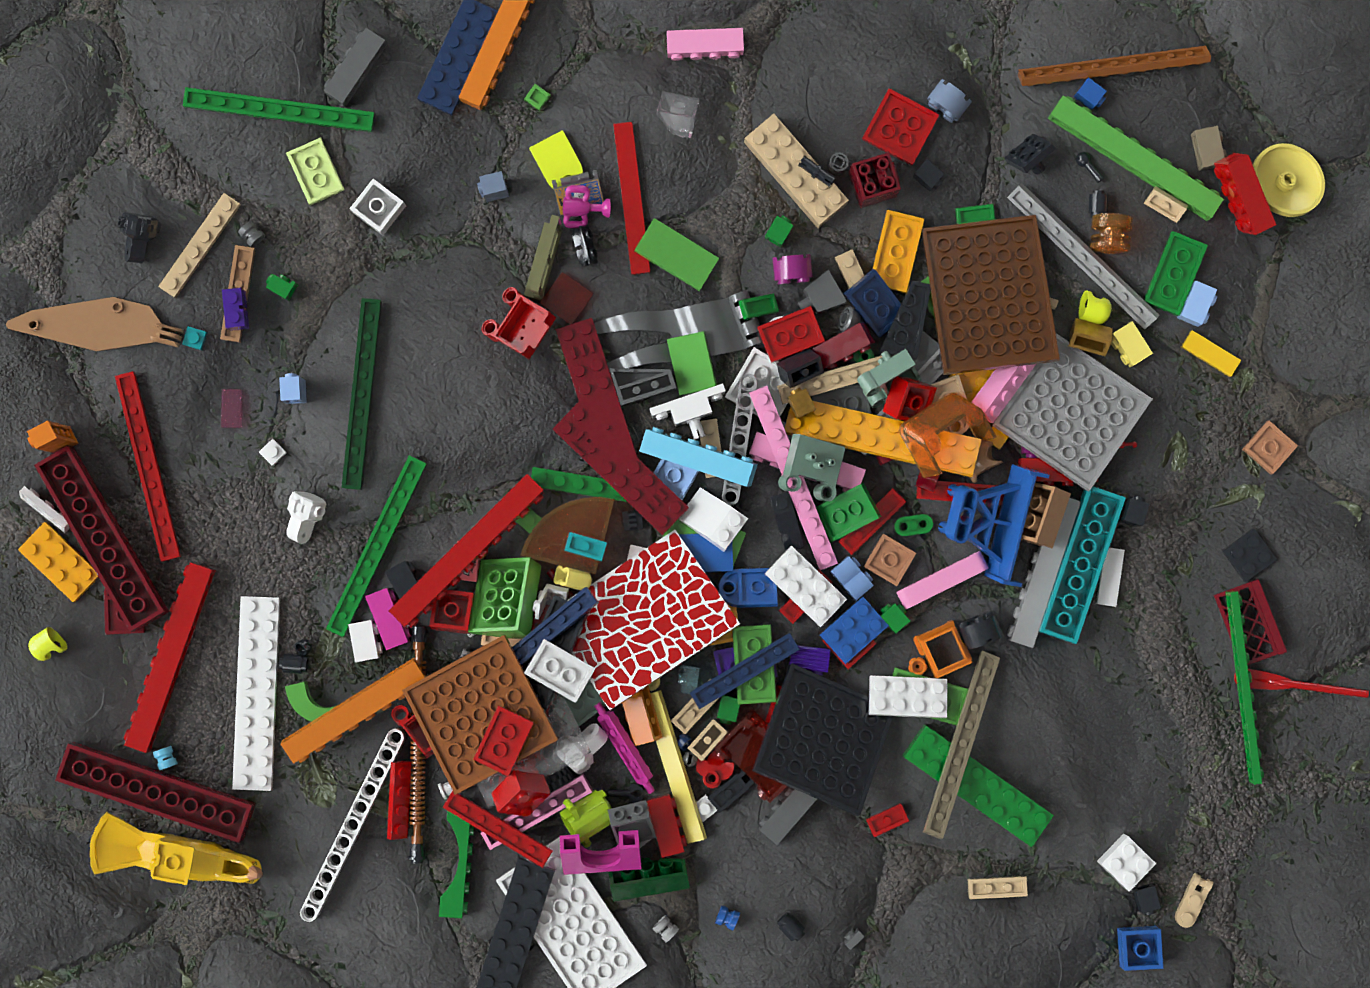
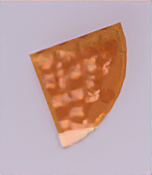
(581, 516)

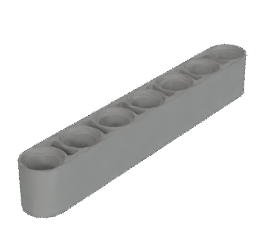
(738, 429)

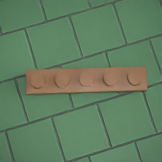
(239, 278)

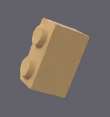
(707, 740)

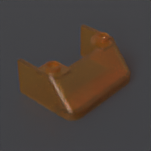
(922, 429)

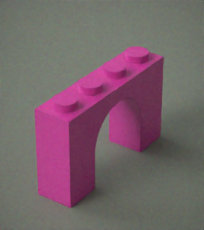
(580, 860)

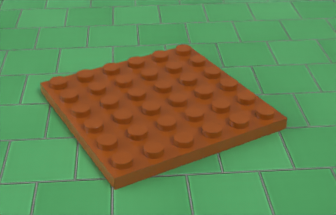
(461, 701)

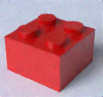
(452, 612)
(520, 793)

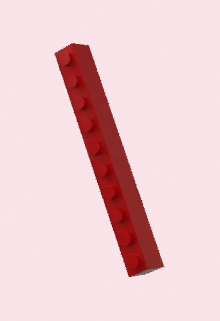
(467, 551)
(169, 657)

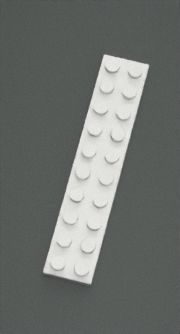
(256, 693)

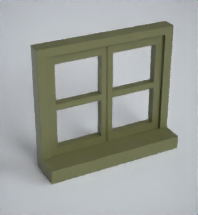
(544, 259)

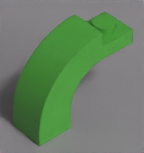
(302, 702)

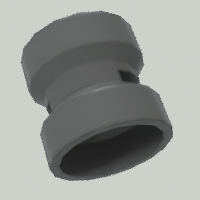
(838, 167)
(251, 233)

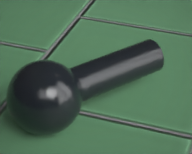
(1084, 160)

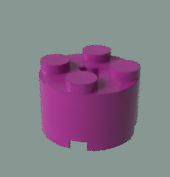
(792, 268)

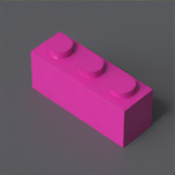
(390, 629)

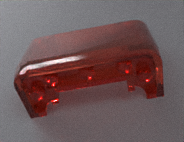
(742, 747)

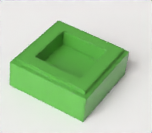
(537, 97)

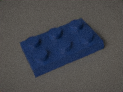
(874, 302)

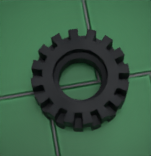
(559, 779)

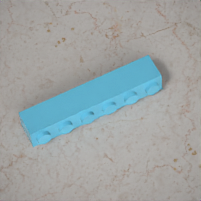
(698, 457)

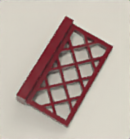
(1266, 618)

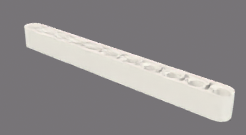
(346, 831)

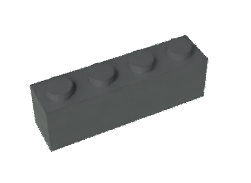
(355, 67)
(785, 814)

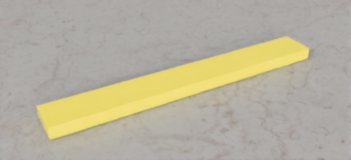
(677, 774)

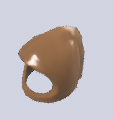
(984, 460)

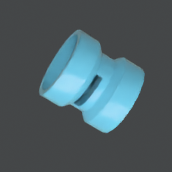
(164, 753)

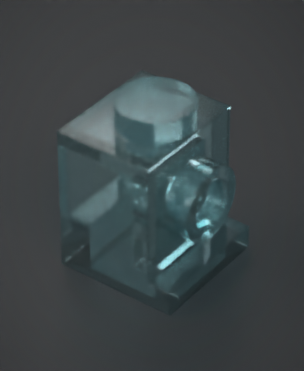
(688, 678)

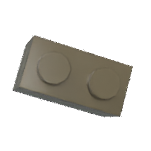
(1208, 147)

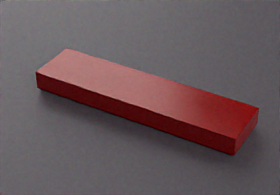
(887, 507)

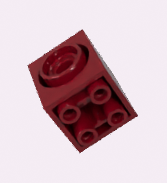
(874, 180)

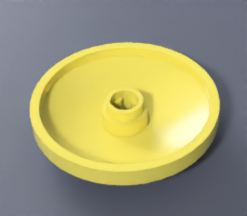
(1289, 179)

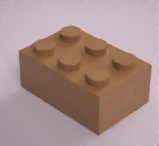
(1045, 515)

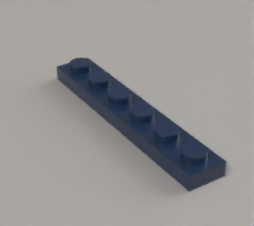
(555, 624)
(744, 671)

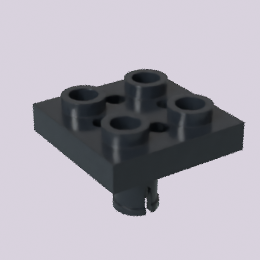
(1030, 154)

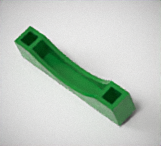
(453, 899)

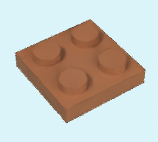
(1270, 447)
(889, 559)

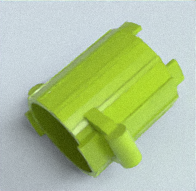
(586, 816)

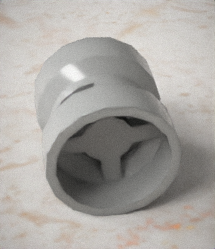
(668, 932)

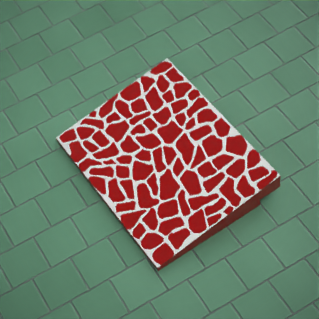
(650, 619)

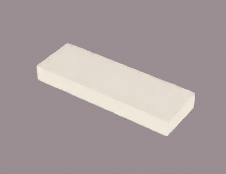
(1110, 578)

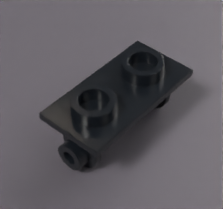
(583, 237)

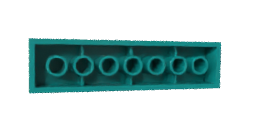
(1081, 564)

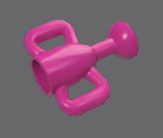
(580, 206)

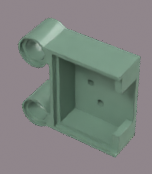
(878, 380)
(815, 461)

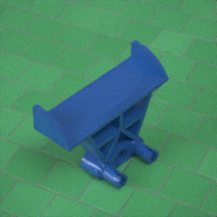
(1009, 524)

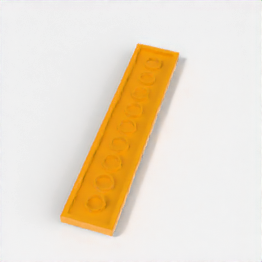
(880, 437)

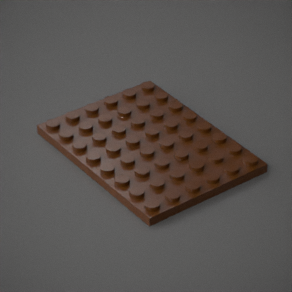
(990, 295)

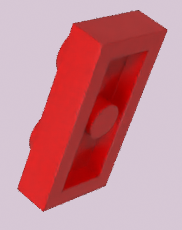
(887, 820)

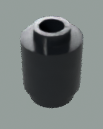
(1098, 203)
(293, 663)
(791, 927)

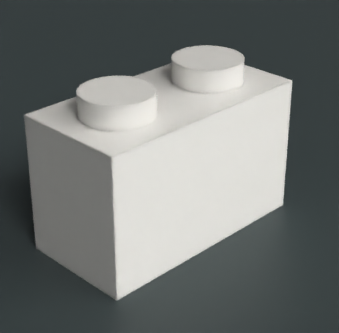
(365, 640)

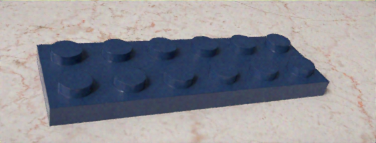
(457, 56)

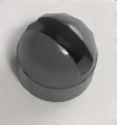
(685, 759)

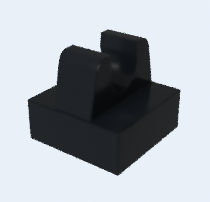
(632, 520)

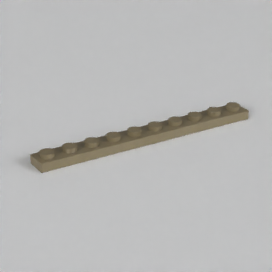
(961, 745)

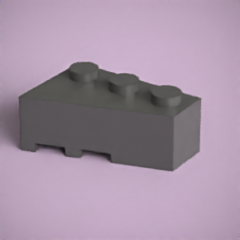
(641, 383)

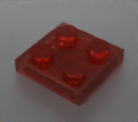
(566, 298)

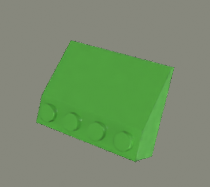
(505, 597)

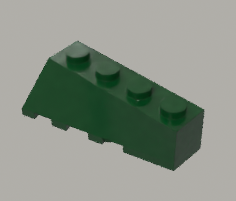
(651, 879)

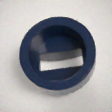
(684, 741)

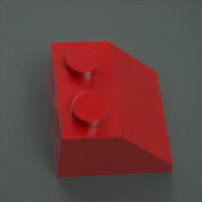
(908, 397)

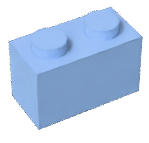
(1198, 303)
(292, 389)

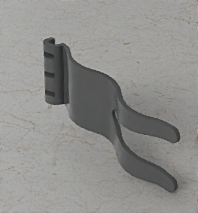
(717, 318)

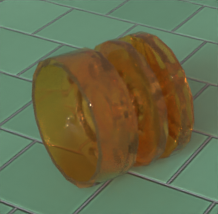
(1111, 230)

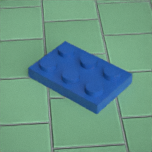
(854, 630)

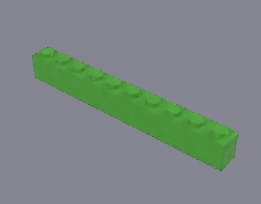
(1134, 157)

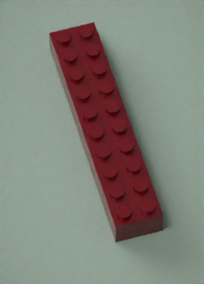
(101, 538)
(155, 792)

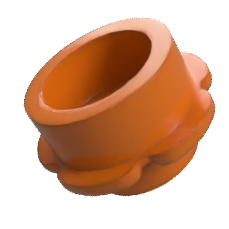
(917, 661)

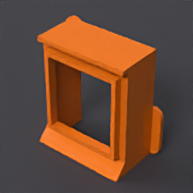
(920, 642)

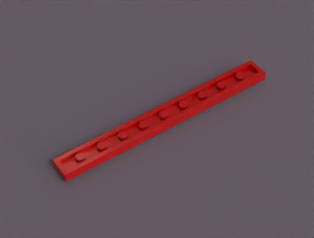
(147, 466)

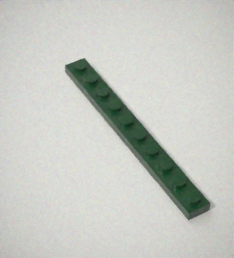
(361, 394)

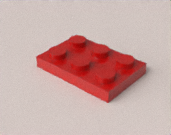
(790, 334)
(503, 740)

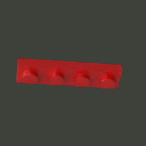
(399, 800)

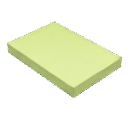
(315, 171)

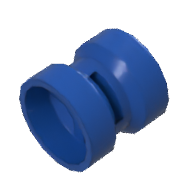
(729, 918)

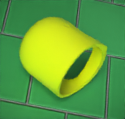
(1097, 309)
(43, 643)

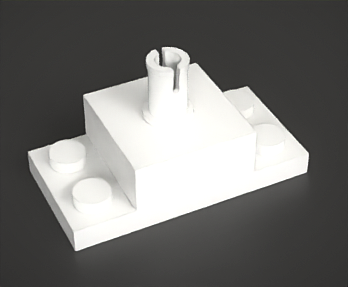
(690, 409)

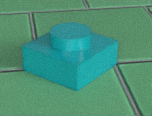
(194, 338)

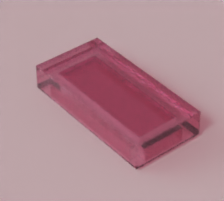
(231, 408)

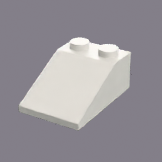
(713, 519)

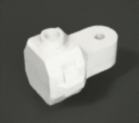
(304, 512)
(595, 739)

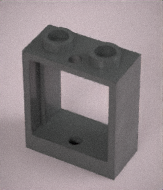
(640, 820)

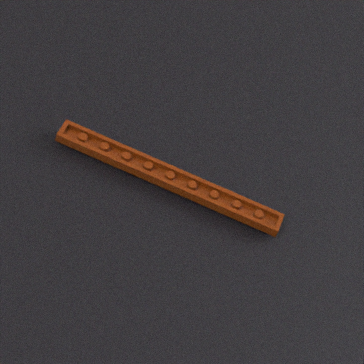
(1114, 65)

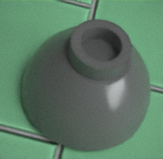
(849, 318)

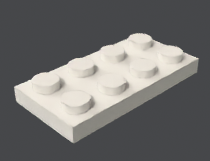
(805, 586)
(908, 696)

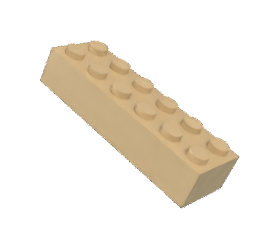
(780, 156)

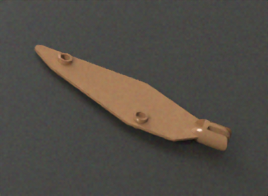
(97, 324)

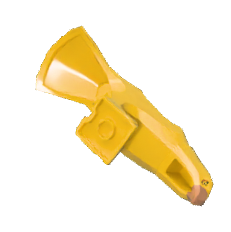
(167, 856)

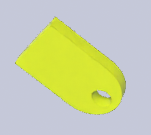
(556, 158)

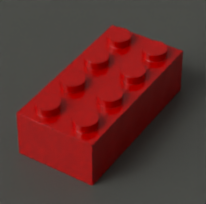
(1244, 193)

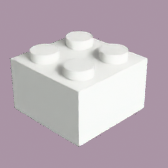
(378, 207)
(1126, 862)

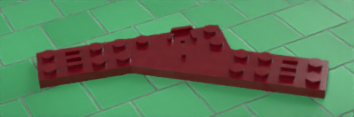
(600, 432)

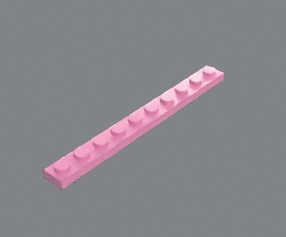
(802, 498)

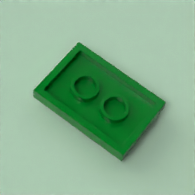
(848, 512)

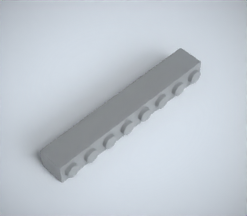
(1041, 582)

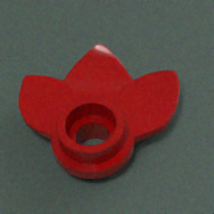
(714, 766)

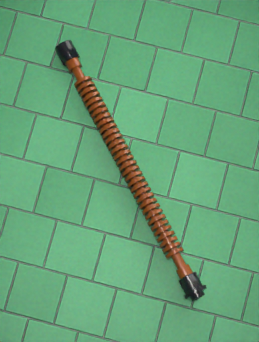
(417, 847)

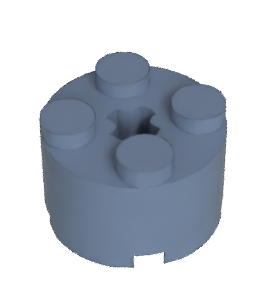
(948, 100)

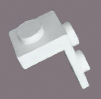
(545, 597)

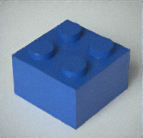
(1140, 948)

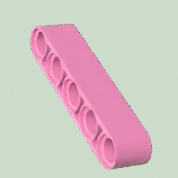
(942, 580)

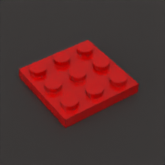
(900, 127)

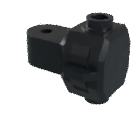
(138, 230)

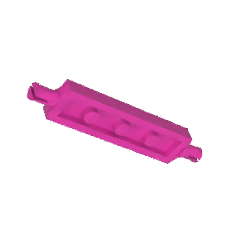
(625, 747)

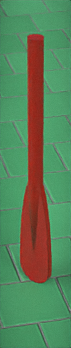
(1271, 681)

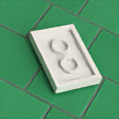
(559, 670)

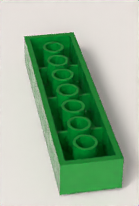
(981, 788)

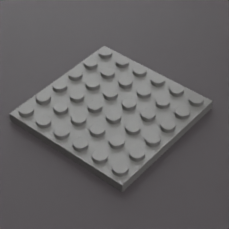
(1073, 414)

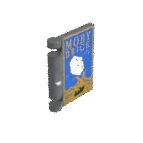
(579, 179)

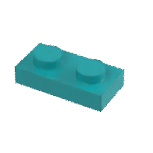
(585, 546)

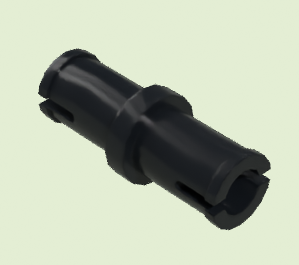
(817, 171)

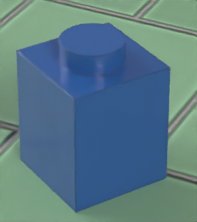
(1090, 94)

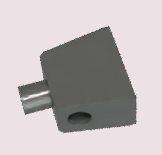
(823, 294)

